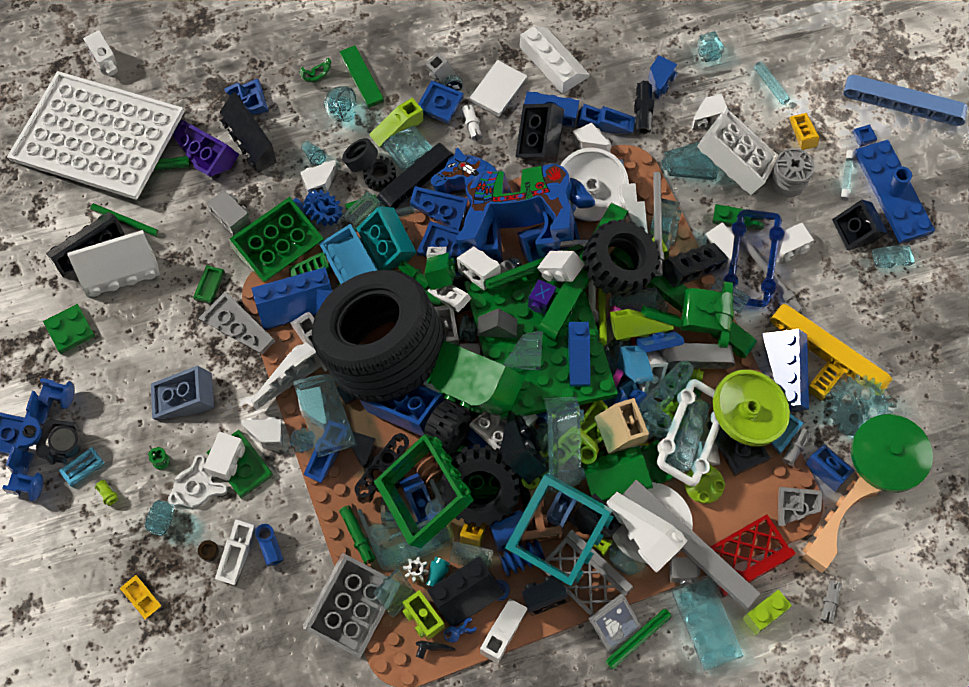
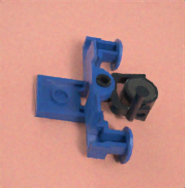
(21, 433)

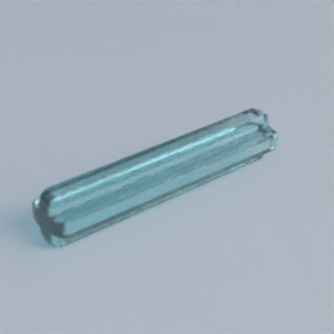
(771, 82)

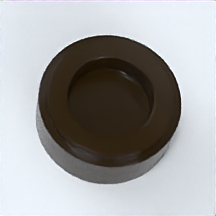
(208, 550)

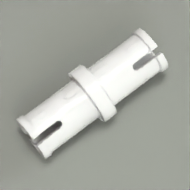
(472, 122)

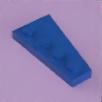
(440, 236)

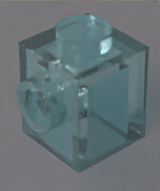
(710, 47)

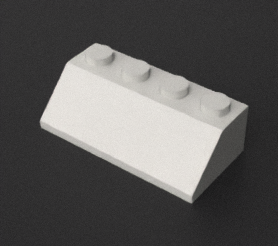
(552, 58)

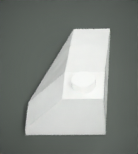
(296, 366)
(653, 535)

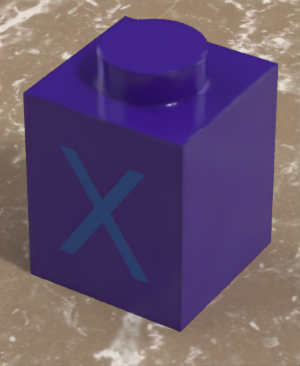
(541, 297)

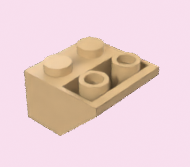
(622, 426)

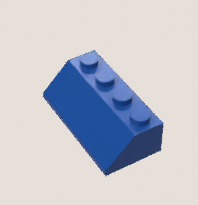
(289, 297)

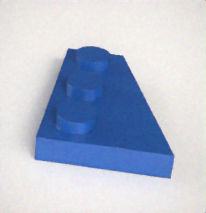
(440, 206)

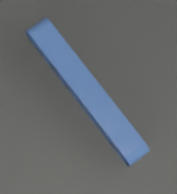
(905, 100)

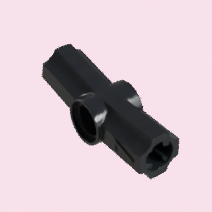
(643, 107)

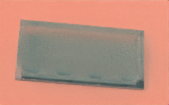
(324, 414)

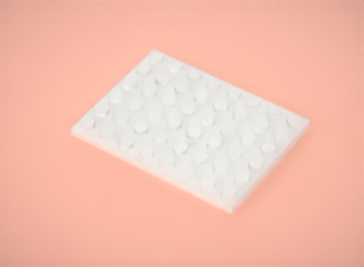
(96, 135)

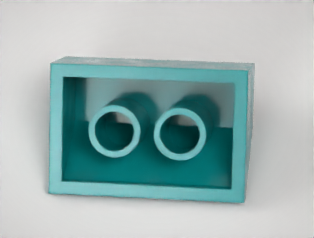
(386, 238)

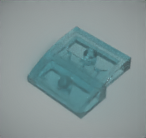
(406, 147)

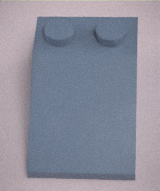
(182, 394)

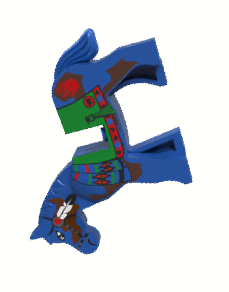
(544, 196)

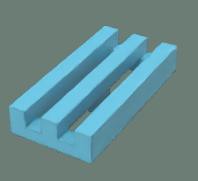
(85, 472)

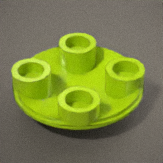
(709, 487)

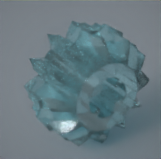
(159, 517)

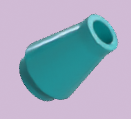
(437, 571)

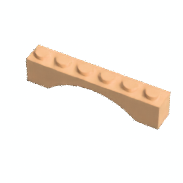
(824, 548)

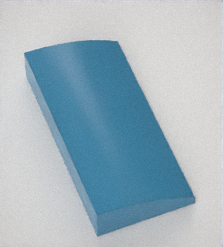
(347, 254)

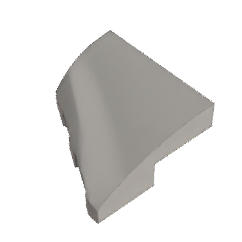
(797, 503)

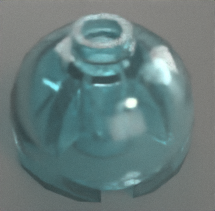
(340, 104)

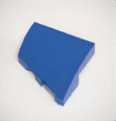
(251, 95)

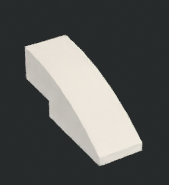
(629, 201)
(236, 551)

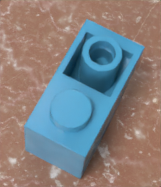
(635, 364)

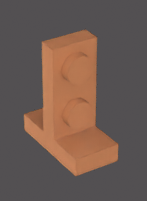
(541, 533)

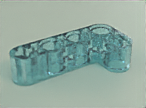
(667, 394)

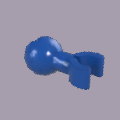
(455, 632)

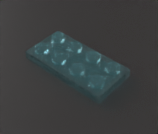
(707, 624)

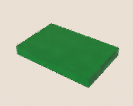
(250, 469)

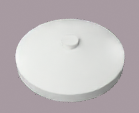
(600, 175)

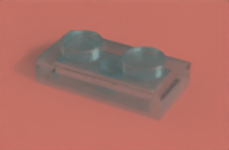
(465, 553)

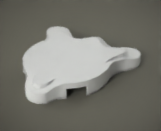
(194, 486)

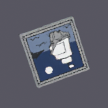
(615, 623)

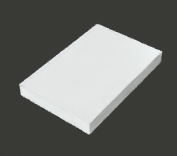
(498, 88)

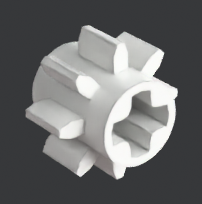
(418, 565)

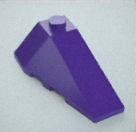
(204, 150)

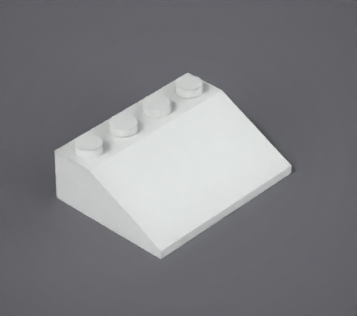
(738, 152)
(114, 263)

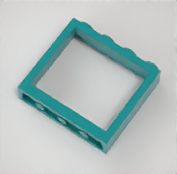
(596, 537)

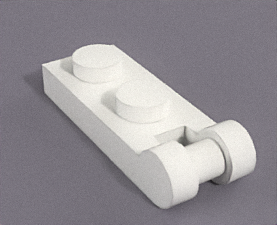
(451, 296)

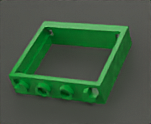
(397, 507)

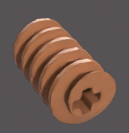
(428, 469)

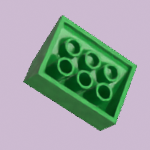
(275, 240)

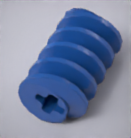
(513, 561)

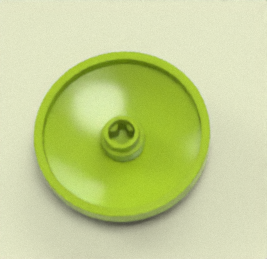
(751, 408)

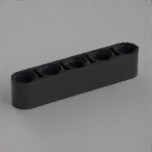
(416, 175)

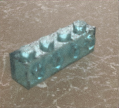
(689, 435)

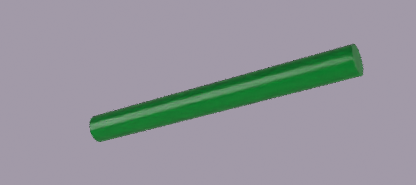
(123, 219)

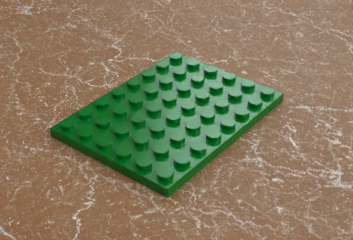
(553, 376)

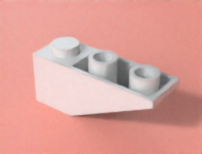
(503, 631)

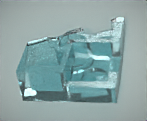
(526, 352)

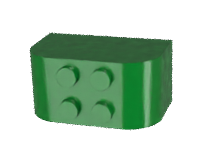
(475, 380)

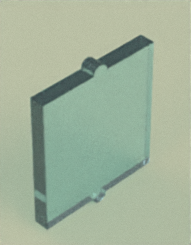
(393, 592)

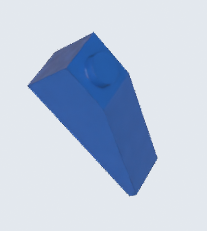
(579, 353)

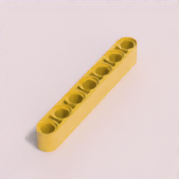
(829, 347)

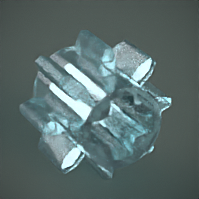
(301, 440)

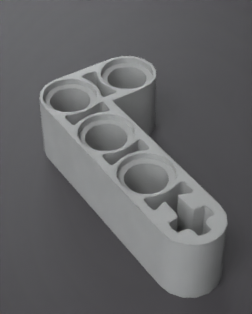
(699, 355)

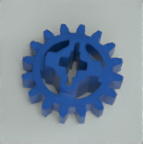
(322, 207)

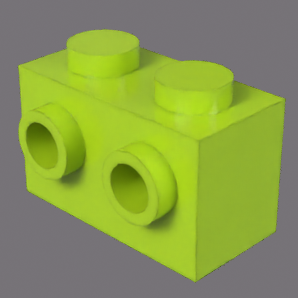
(424, 616)

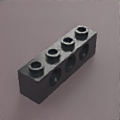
(693, 264)

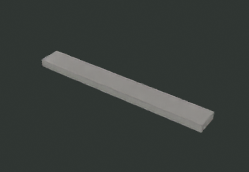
(697, 549)

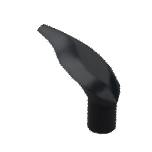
(424, 645)

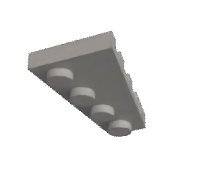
(235, 322)

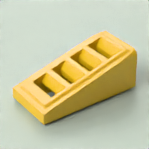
(805, 141)
(817, 391)

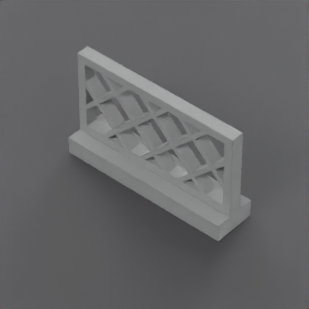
(596, 562)

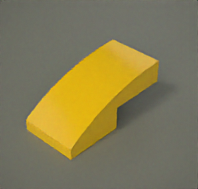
(140, 597)

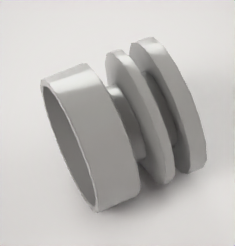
(792, 172)

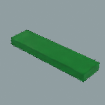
(361, 76)

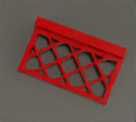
(760, 567)

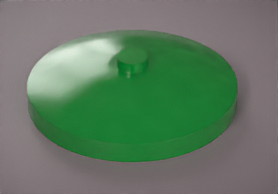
(891, 453)

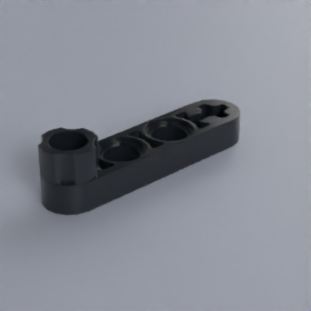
(378, 464)

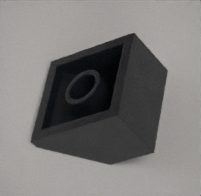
(859, 225)
(545, 595)

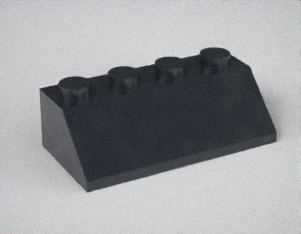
(247, 134)
(101, 230)

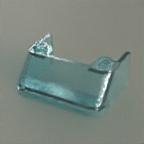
(564, 440)
(393, 549)

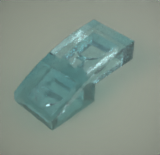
(893, 255)

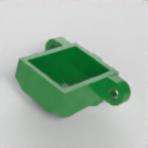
(709, 312)

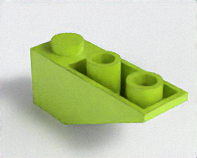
(401, 118)
(632, 323)

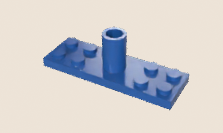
(894, 191)

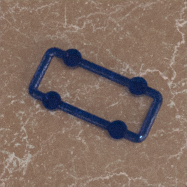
(776, 235)

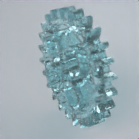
(841, 412)

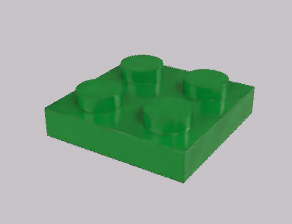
(68, 328)

